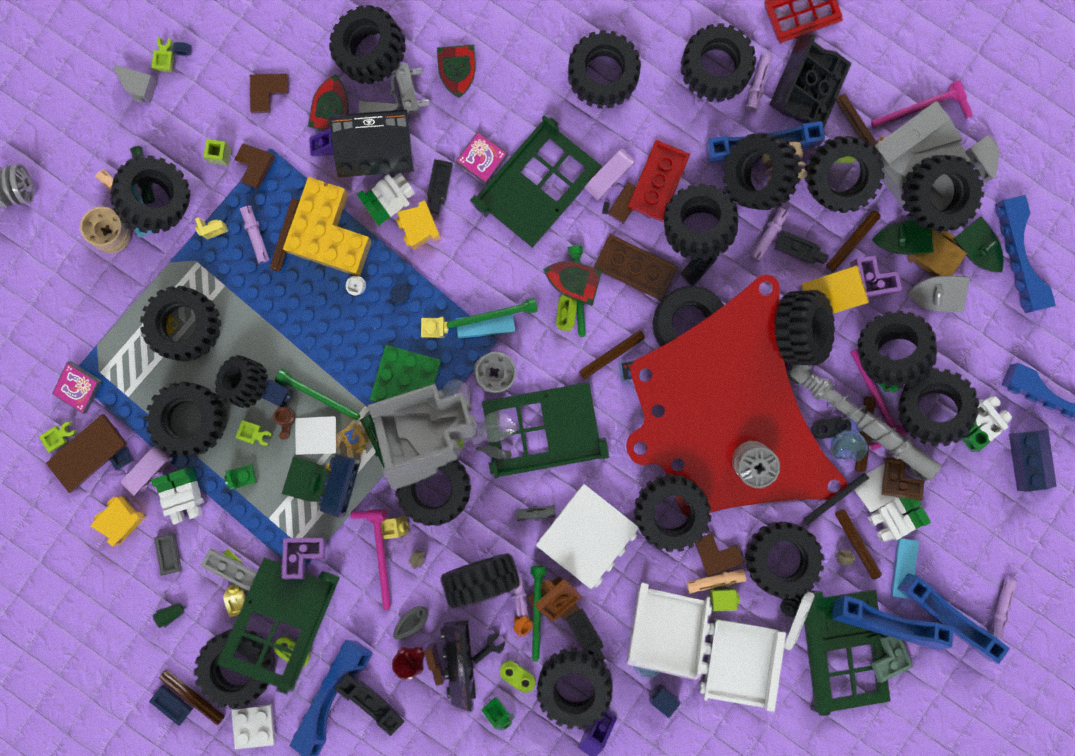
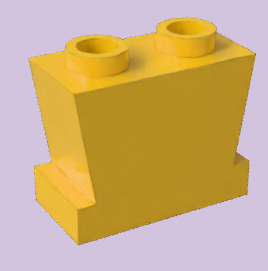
(417, 225)
(117, 520)

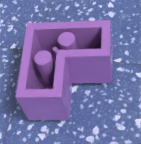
(876, 283)
(297, 551)

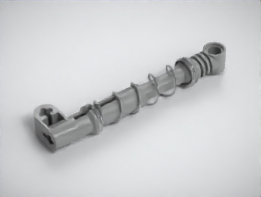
(902, 448)

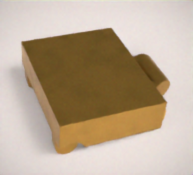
(945, 255)

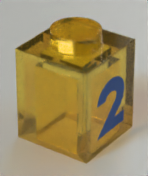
(354, 438)

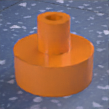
(522, 625)

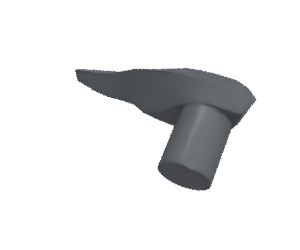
(494, 452)

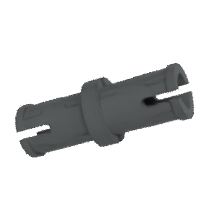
(535, 513)

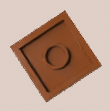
(557, 599)

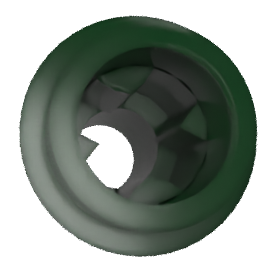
(167, 615)

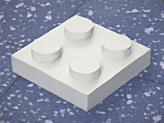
(253, 726)

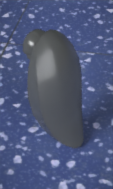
(411, 623)

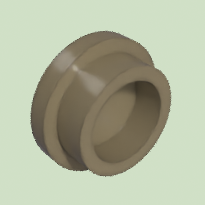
(845, 557)
(417, 559)

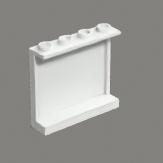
(587, 536)
(669, 633)
(743, 664)

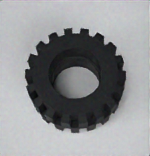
(241, 381)

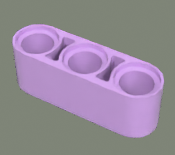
(609, 174)
(145, 470)

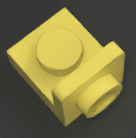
(213, 229)
(433, 327)
(395, 527)
(234, 599)

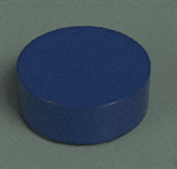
(182, 49)
(399, 294)

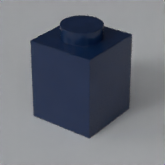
(277, 394)
(664, 700)

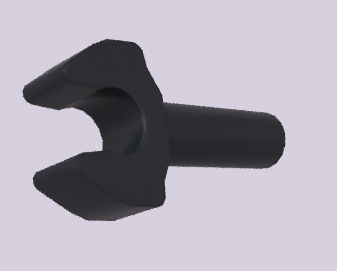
(489, 648)

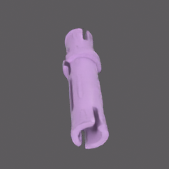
(756, 90)
(251, 226)
(773, 228)
(1003, 608)

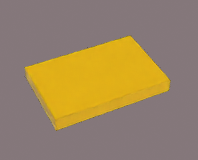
(842, 288)

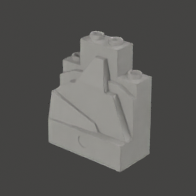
(921, 137)
(420, 432)

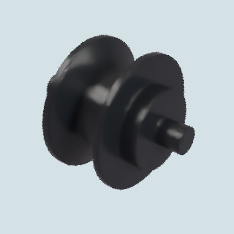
(790, 606)

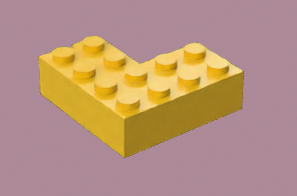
(316, 233)

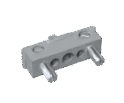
(406, 89)

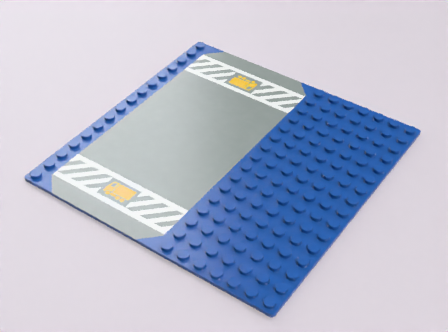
(284, 321)

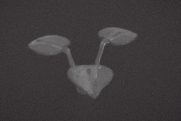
(496, 424)

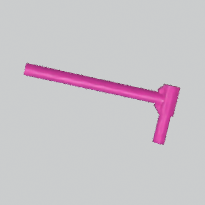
(955, 92)
(879, 401)
(377, 517)

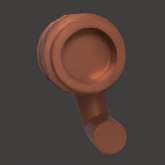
(285, 417)

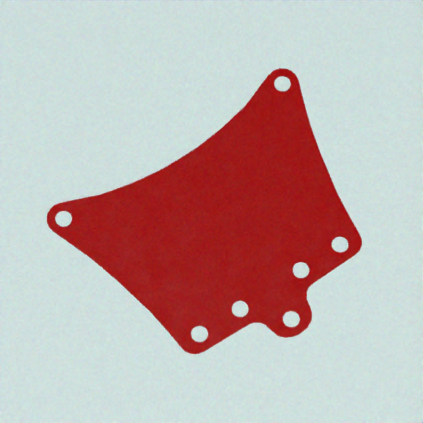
(724, 389)

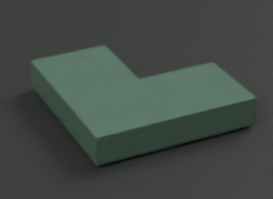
(895, 661)

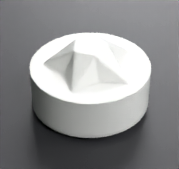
(355, 285)

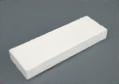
(799, 620)

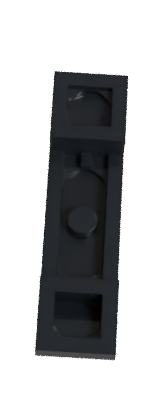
(370, 702)

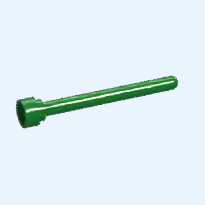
(575, 254)
(528, 306)
(285, 378)
(537, 574)

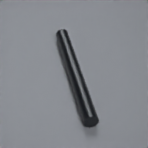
(836, 498)

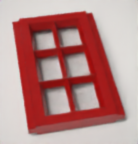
(800, 17)

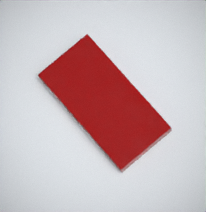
(658, 180)

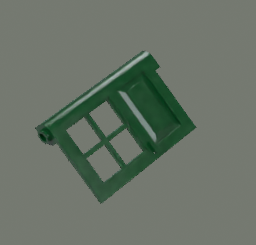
(519, 201)
(568, 428)
(290, 601)
(827, 635)

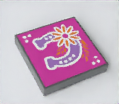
(481, 158)
(76, 387)

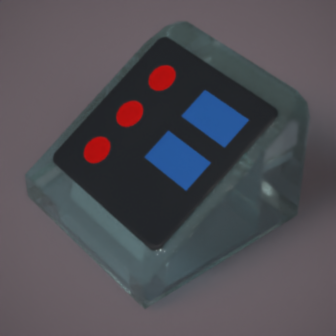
(625, 370)

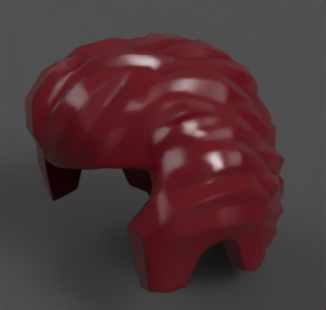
(408, 662)

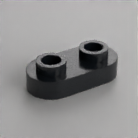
(831, 426)

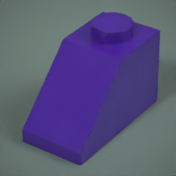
(321, 144)
(596, 736)

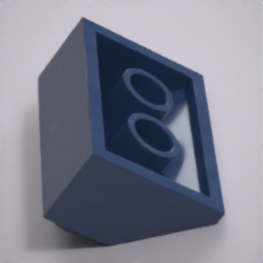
(1032, 460)
(339, 485)

